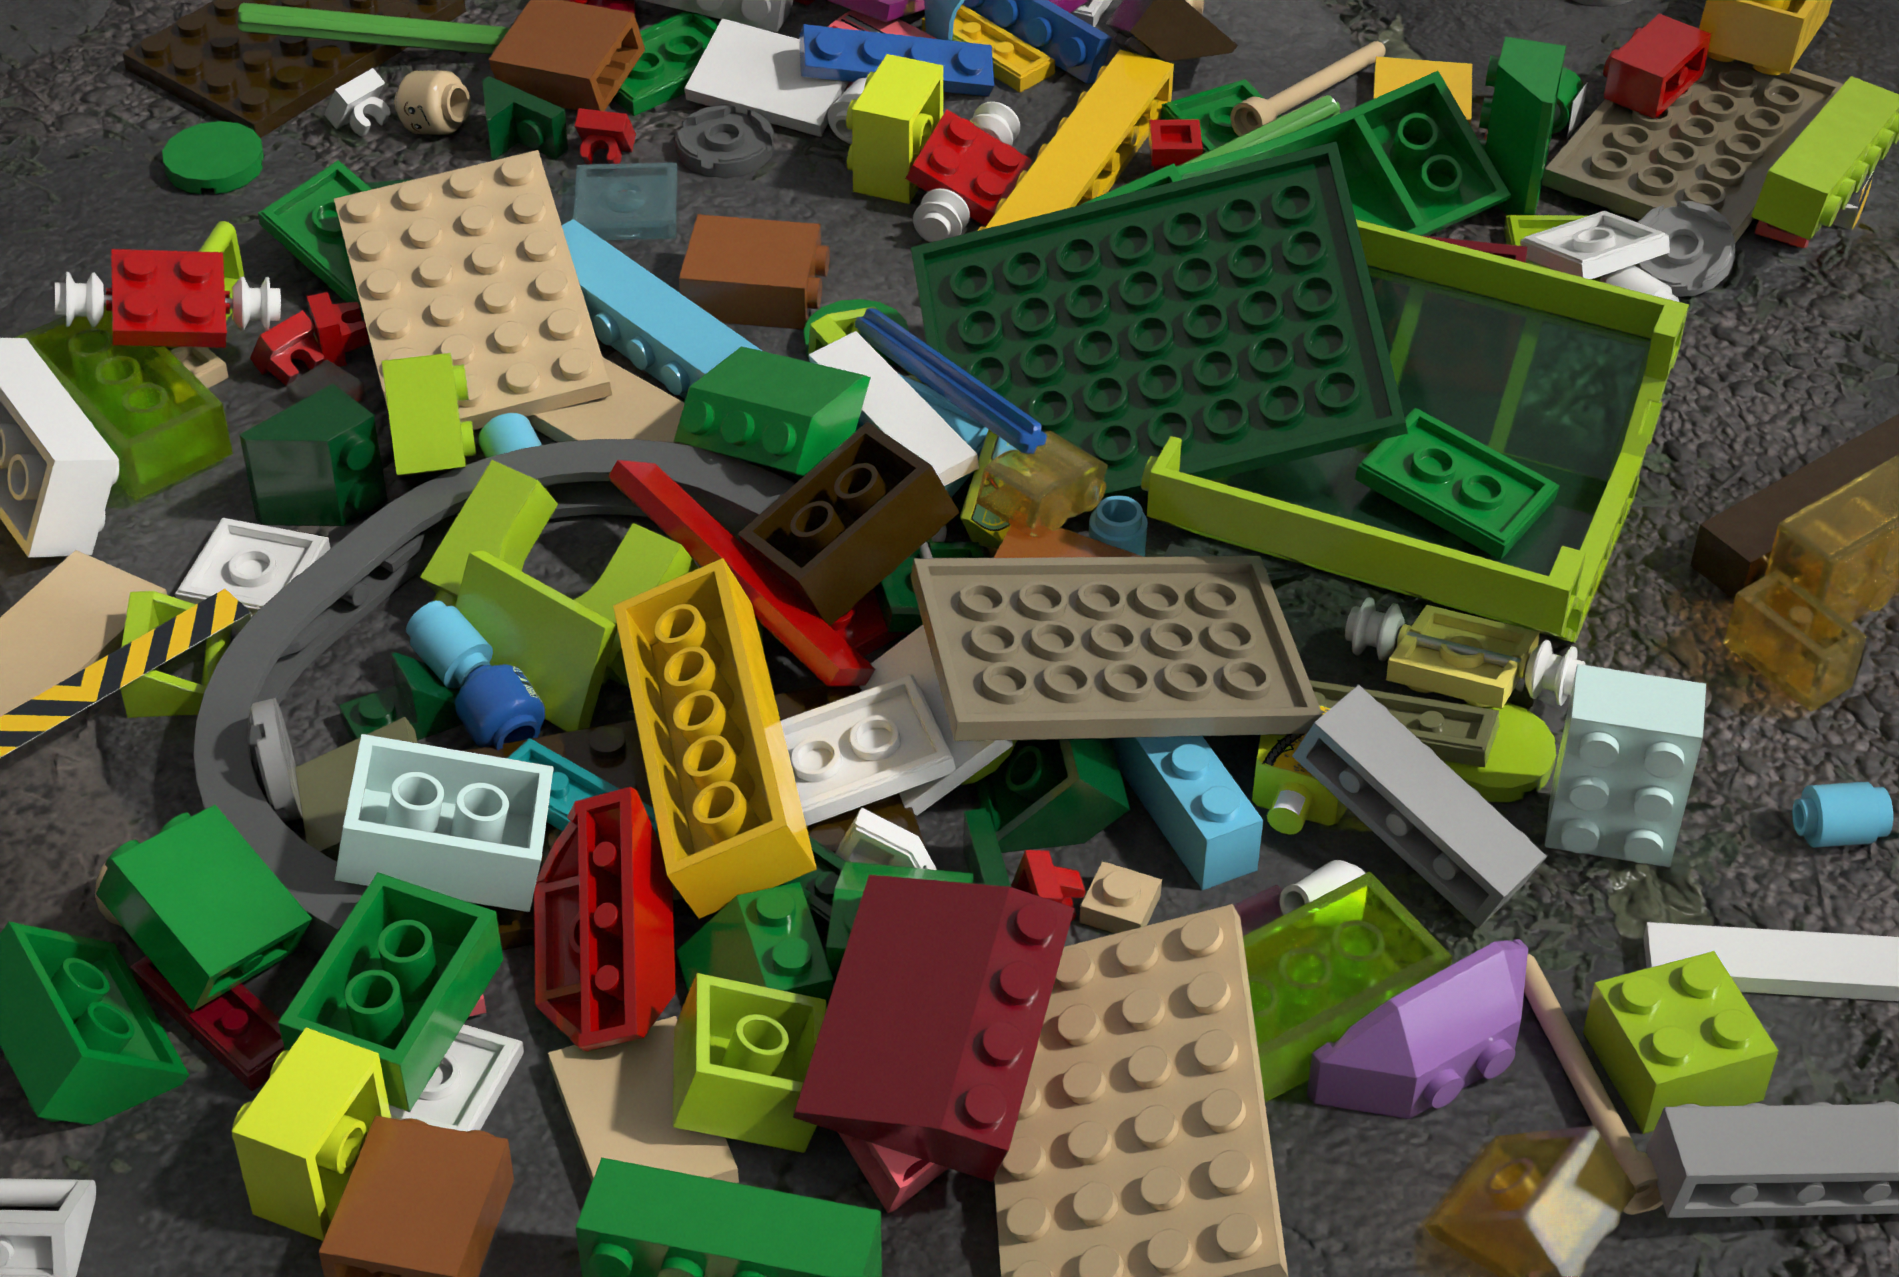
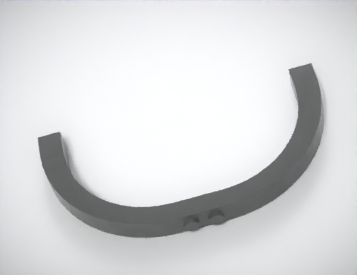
(360, 576)

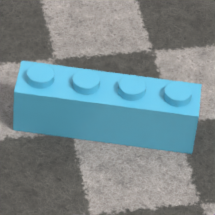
(1193, 804)

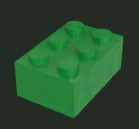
(400, 980)

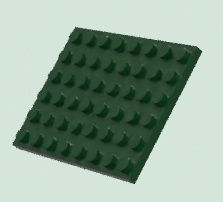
(1180, 312)

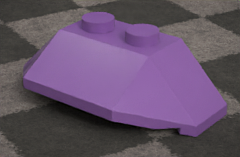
(1428, 1038)

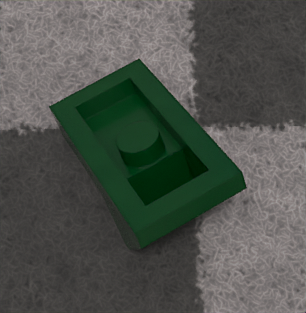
(522, 119)
(416, 695)

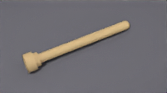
(1259, 111)
(1591, 1090)

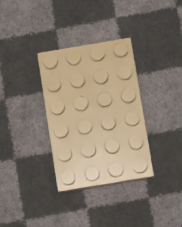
(480, 273)
(1145, 1116)

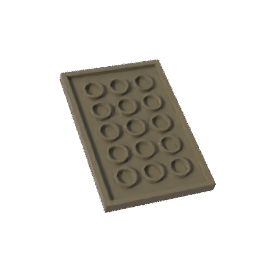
(1702, 149)
(1111, 648)

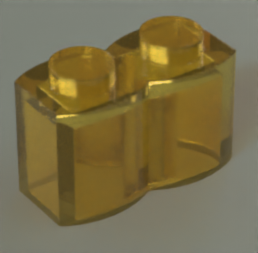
(1042, 487)

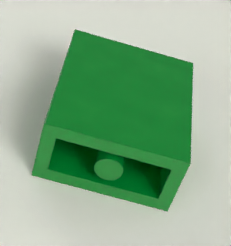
(202, 905)

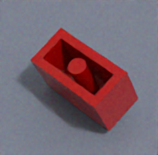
(1656, 65)

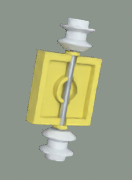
(1461, 654)

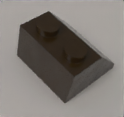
(1167, 30)

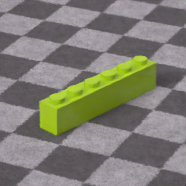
(1830, 159)

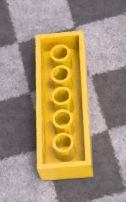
(712, 739)

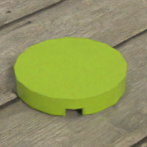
(1518, 760)

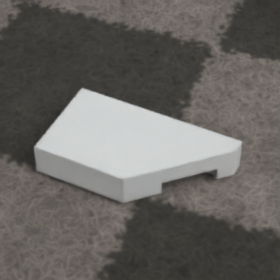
(882, 843)

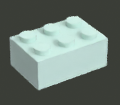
(1625, 765)
(446, 821)

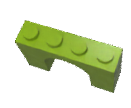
(506, 520)

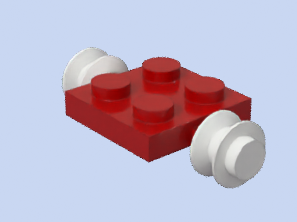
(966, 170)
(167, 299)

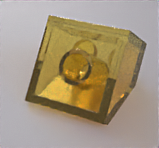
(1535, 1203)

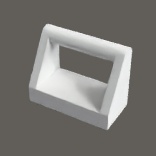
(44, 1240)

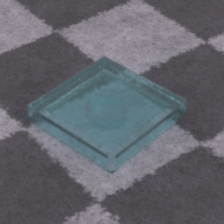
(627, 200)

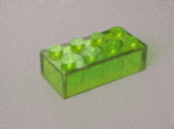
(138, 400)
(1328, 970)

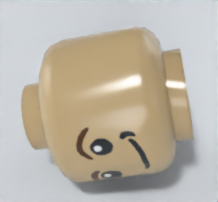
(432, 102)

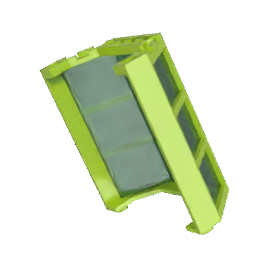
(1509, 355)

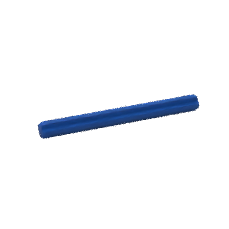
(951, 382)

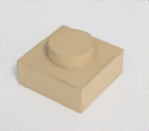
(1120, 899)

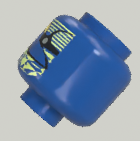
(499, 706)

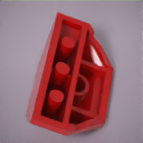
(604, 924)

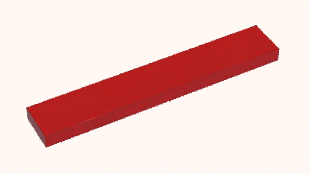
(772, 601)

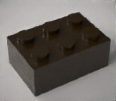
(850, 521)

